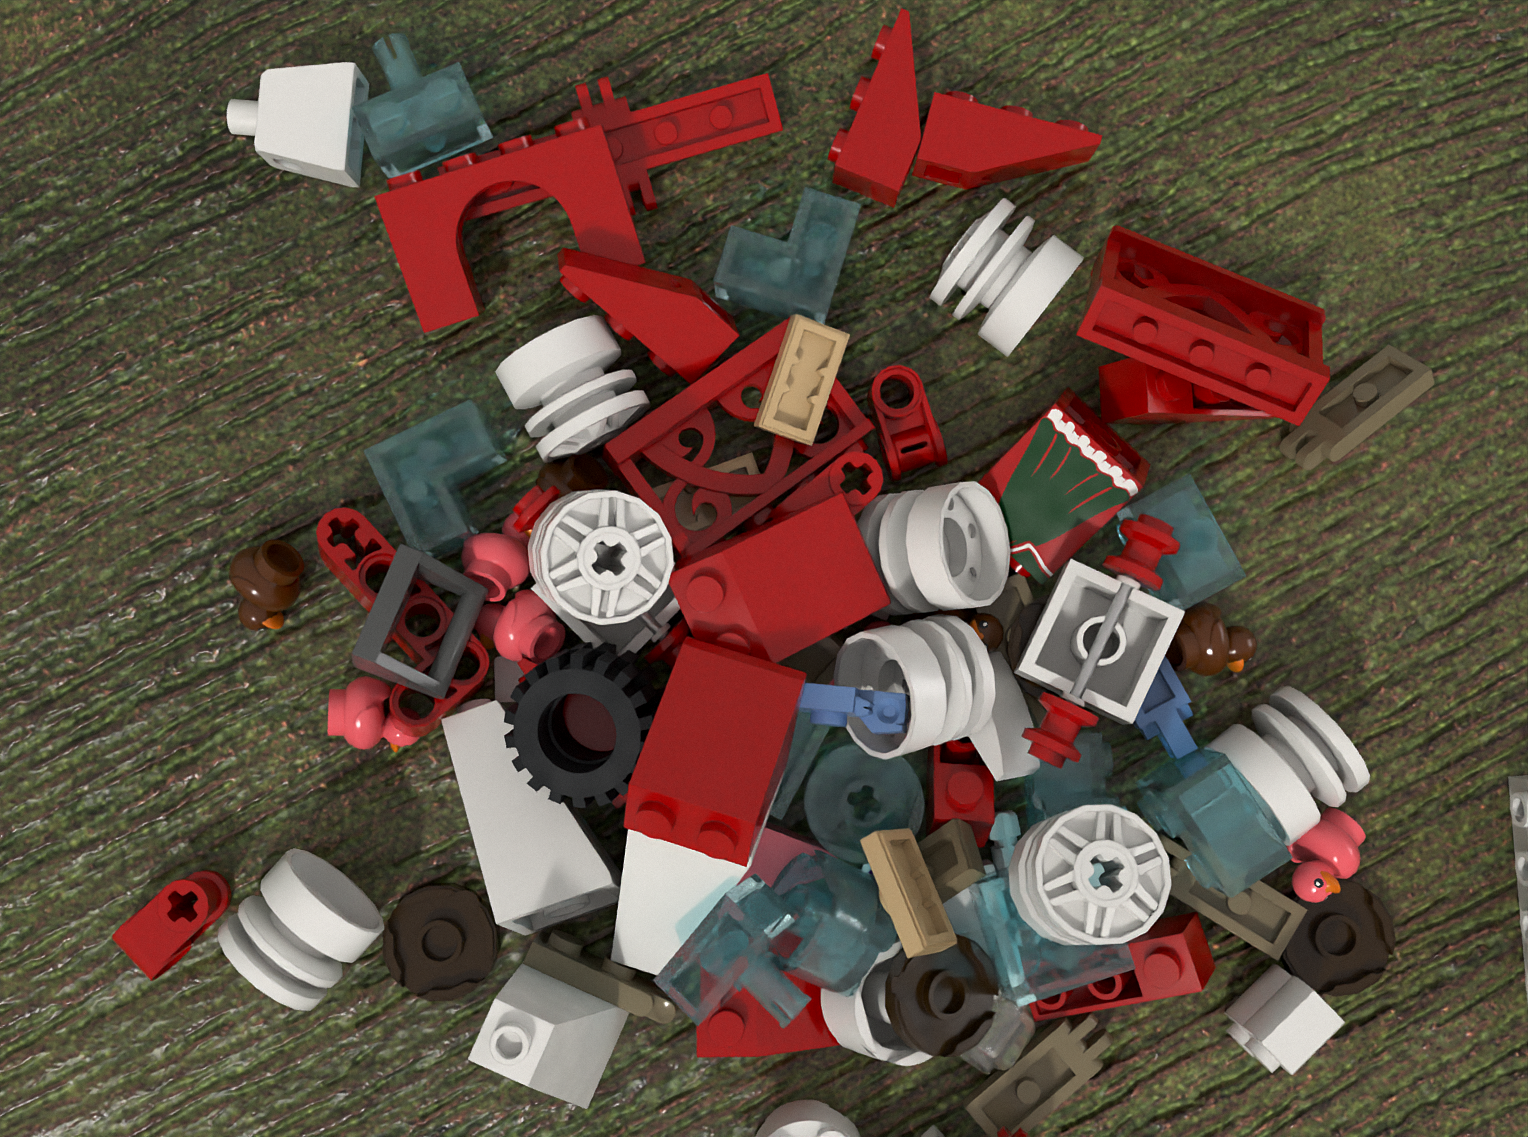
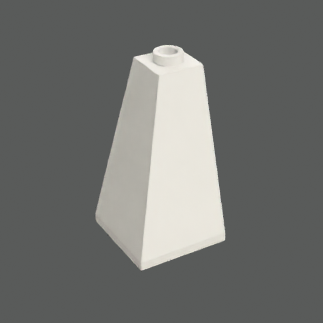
(532, 852)
(666, 897)
(549, 1036)

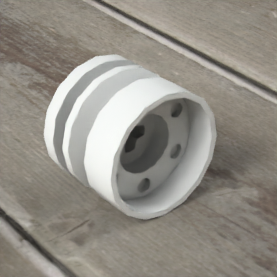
(1004, 276)
(568, 378)
(938, 547)
(564, 555)
(934, 663)
(1293, 757)
(1053, 871)
(300, 930)

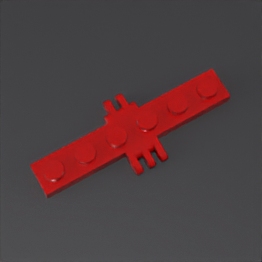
(653, 136)

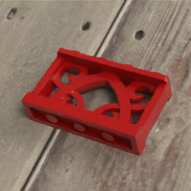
(1206, 325)
(657, 442)

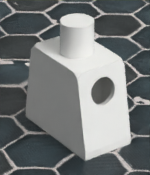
(307, 120)

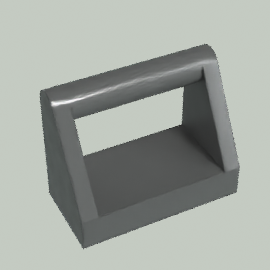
(388, 608)

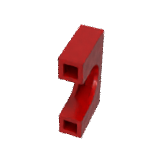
(429, 215)

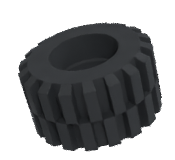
(547, 745)

